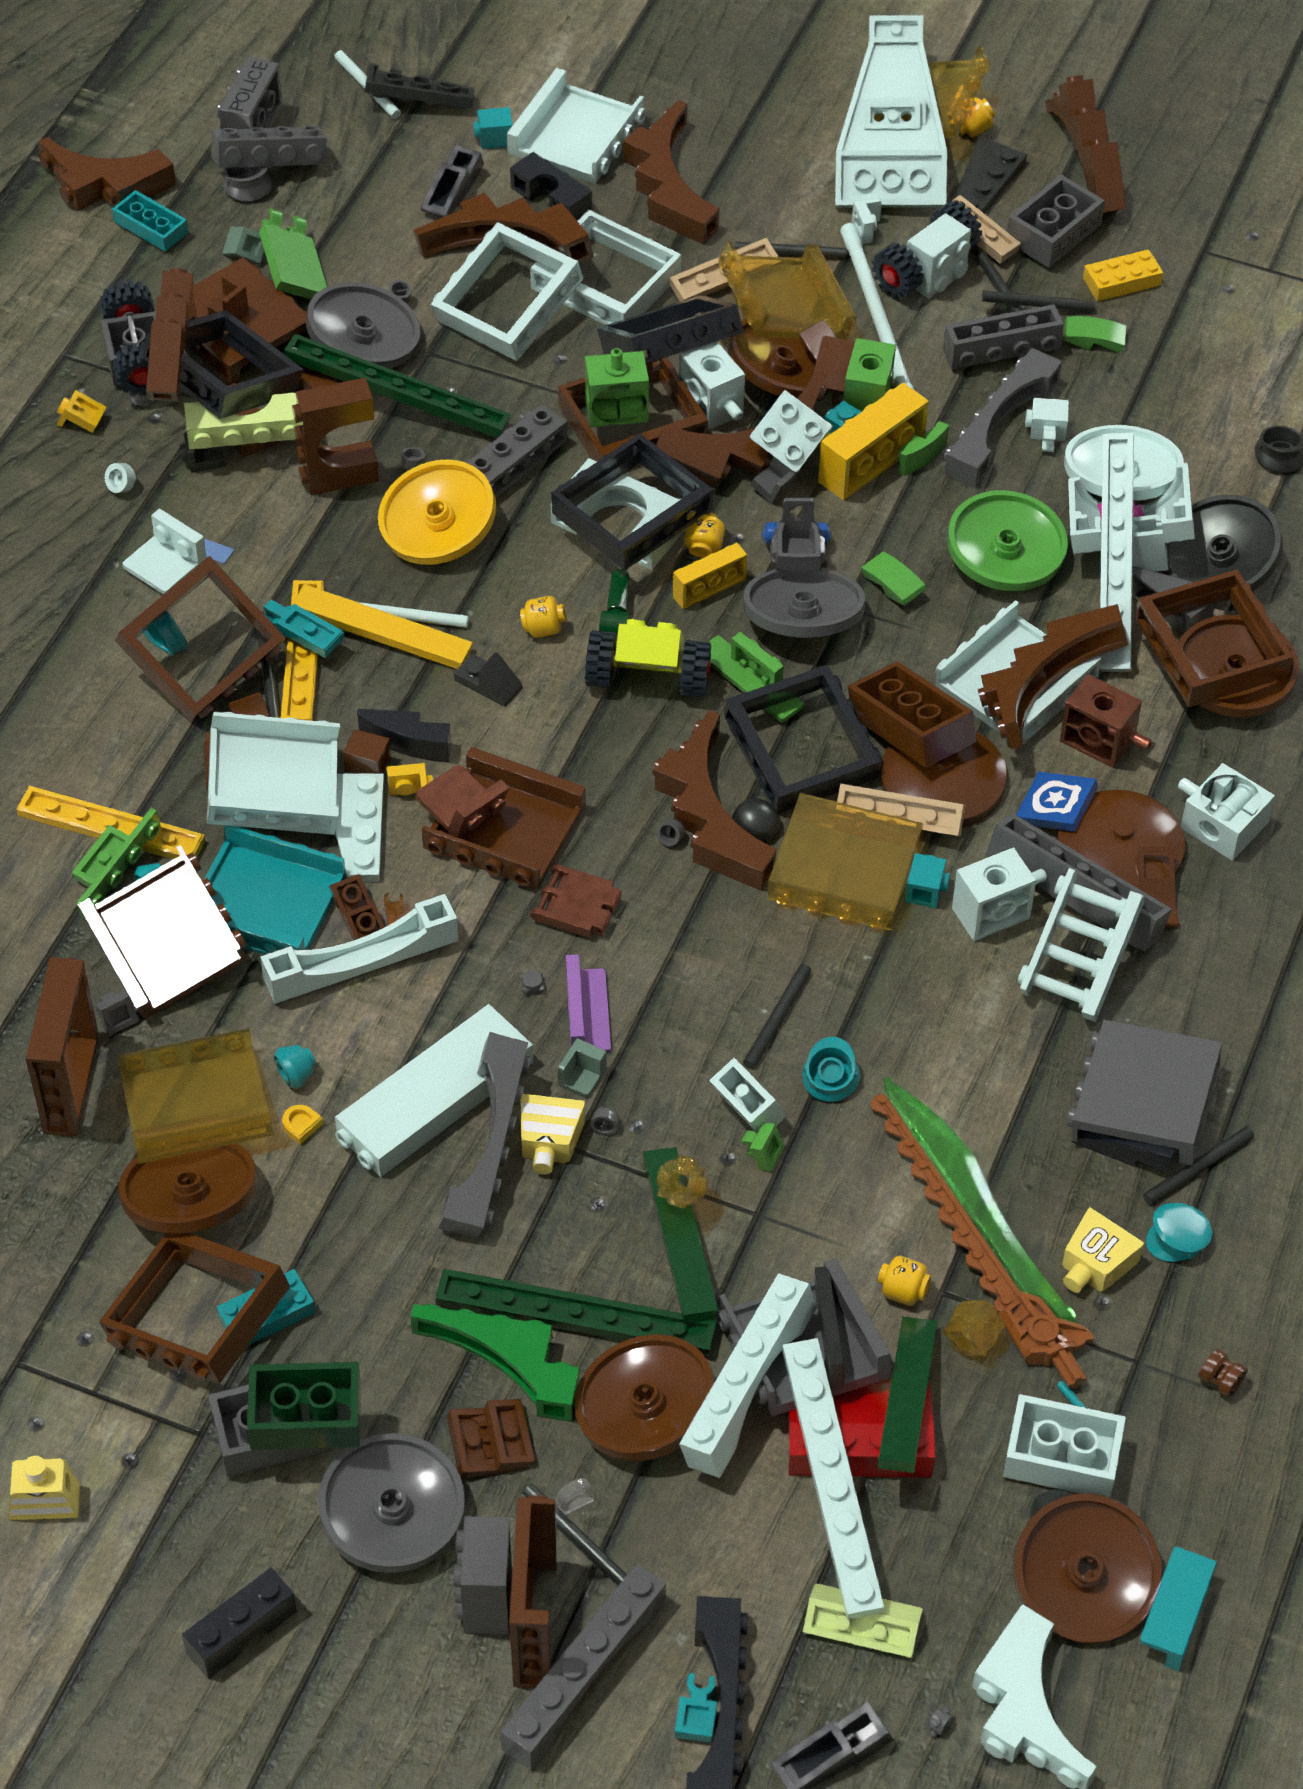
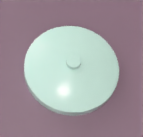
(1153, 460)

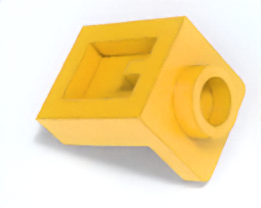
(81, 411)
(407, 778)

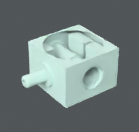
(714, 382)
(1226, 810)
(995, 893)

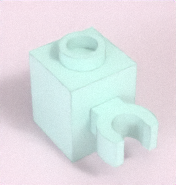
(1047, 421)

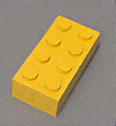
(871, 440)

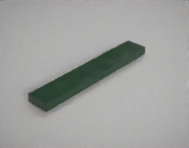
(682, 1246)
(907, 1395)

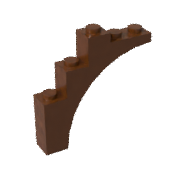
(1089, 131)
(669, 199)
(478, 215)
(168, 334)
(712, 455)
(1068, 644)
(717, 838)

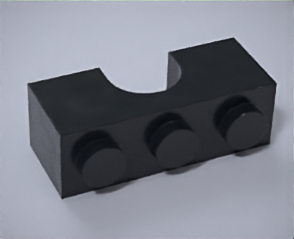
(538, 177)
(216, 1637)

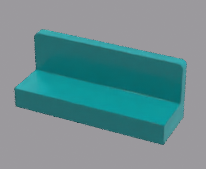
(1178, 1605)

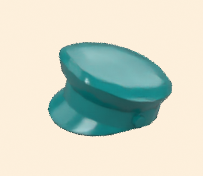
(167, 635)
(831, 1070)
(1178, 1232)

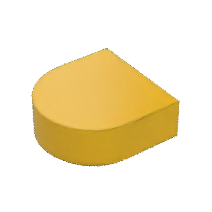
(301, 1122)

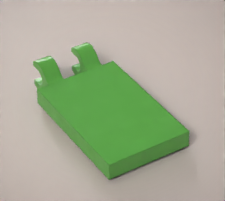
(291, 256)

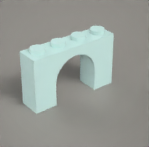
(632, 494)

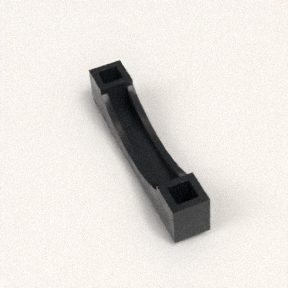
(718, 1632)

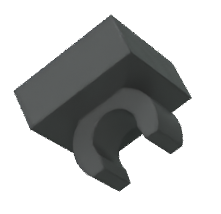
(116, 1012)

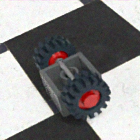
(126, 322)

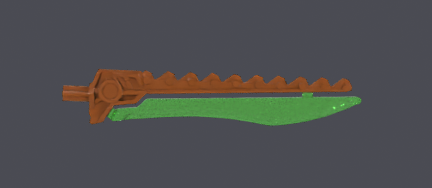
(1034, 1316)

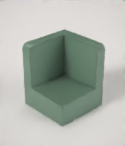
(244, 243)
(582, 1068)

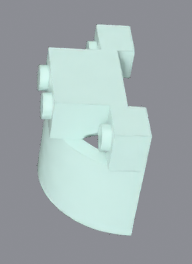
(1163, 521)

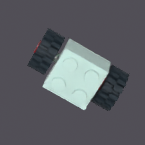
(932, 256)

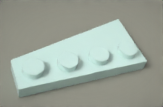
(360, 823)

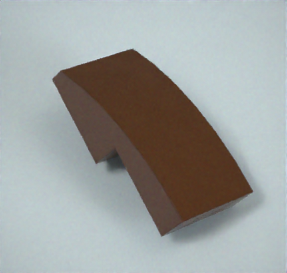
(356, 907)

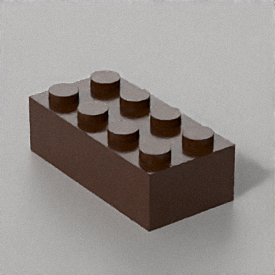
(912, 714)

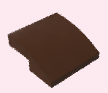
(490, 1439)

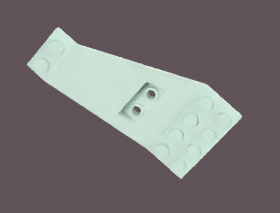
(893, 157)

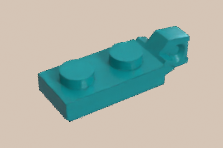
(304, 627)

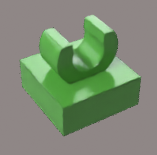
(764, 1145)

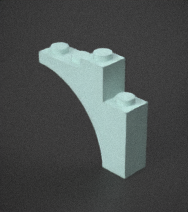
(1022, 1719)

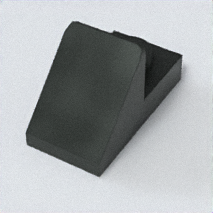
(489, 678)

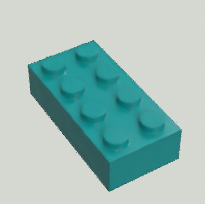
(150, 220)
(293, 1307)

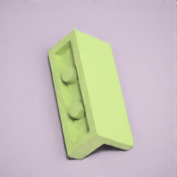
(887, 1631)

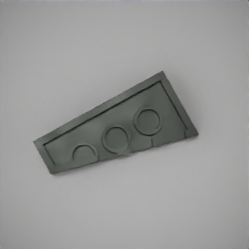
(418, 88)
(989, 172)

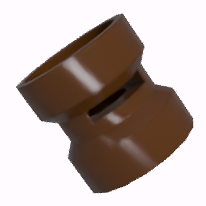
(1222, 1373)

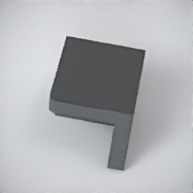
(774, 480)

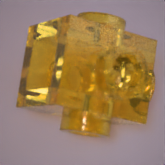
(671, 1186)
(974, 1327)

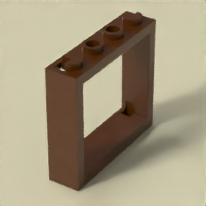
(573, 396)
(1230, 585)
(158, 674)
(58, 1057)
(211, 1256)

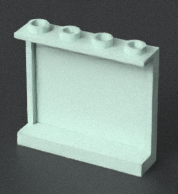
(574, 128)
(993, 651)
(273, 773)

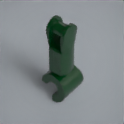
(617, 603)

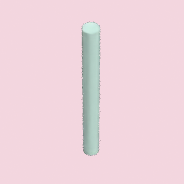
(360, 77)
(424, 616)

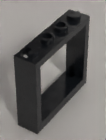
(673, 328)
(223, 401)
(653, 534)
(821, 785)

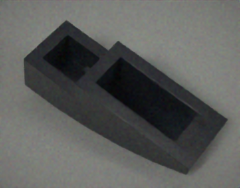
(453, 181)
(408, 733)
(1128, 1150)
(833, 1749)

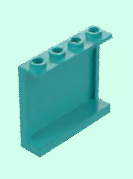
(273, 889)

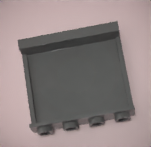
(1147, 1087)
(862, 1347)

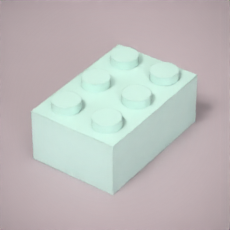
(1064, 1446)

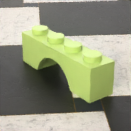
(267, 425)

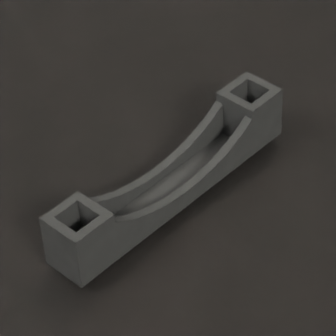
(1032, 378)
(501, 1066)
(545, 1710)

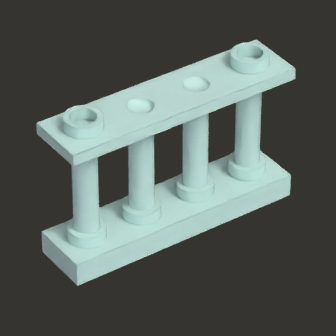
(1102, 969)

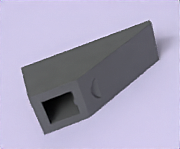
(1149, 582)

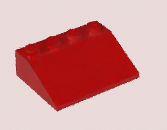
(861, 1424)

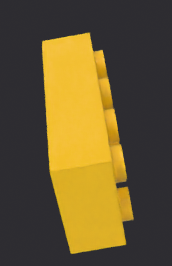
(1123, 275)
(709, 575)

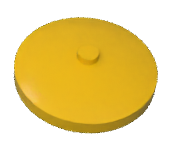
(437, 512)

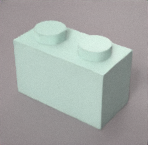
(747, 1096)

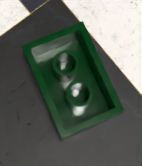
(304, 1406)

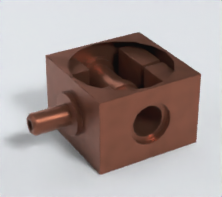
(1102, 721)

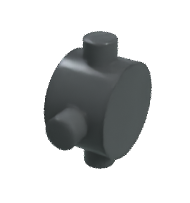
(532, 982)
(940, 1721)

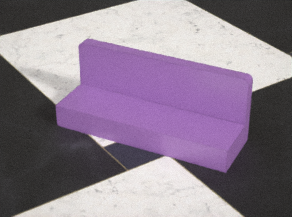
(587, 1004)

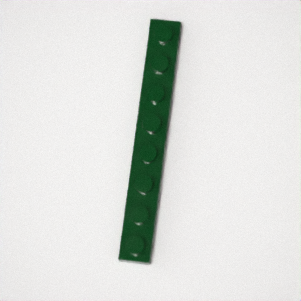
(398, 386)
(568, 1309)

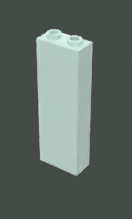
(422, 1095)

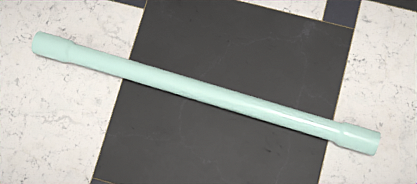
(854, 246)

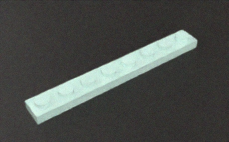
(1117, 540)
(832, 1479)

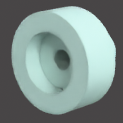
(119, 477)

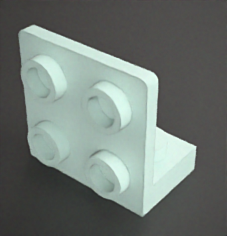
(790, 431)
(168, 554)

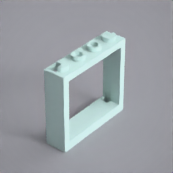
(621, 239)
(537, 314)

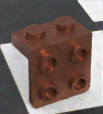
(461, 800)

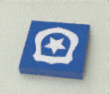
(1057, 801)

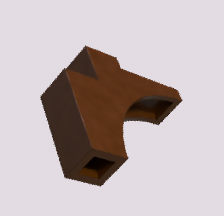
(92, 178)

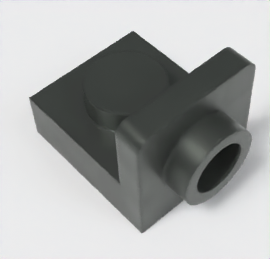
(200, 458)

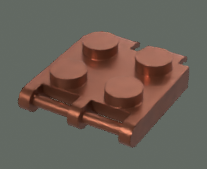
(579, 903)

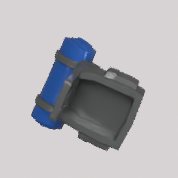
(797, 542)

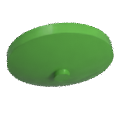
(1007, 540)

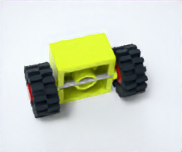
(648, 649)

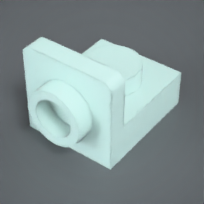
(865, 217)

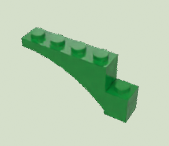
(513, 1347)

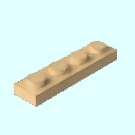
(709, 276)
(934, 814)

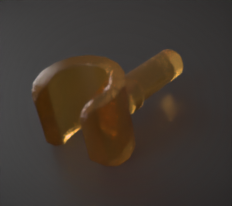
(393, 909)

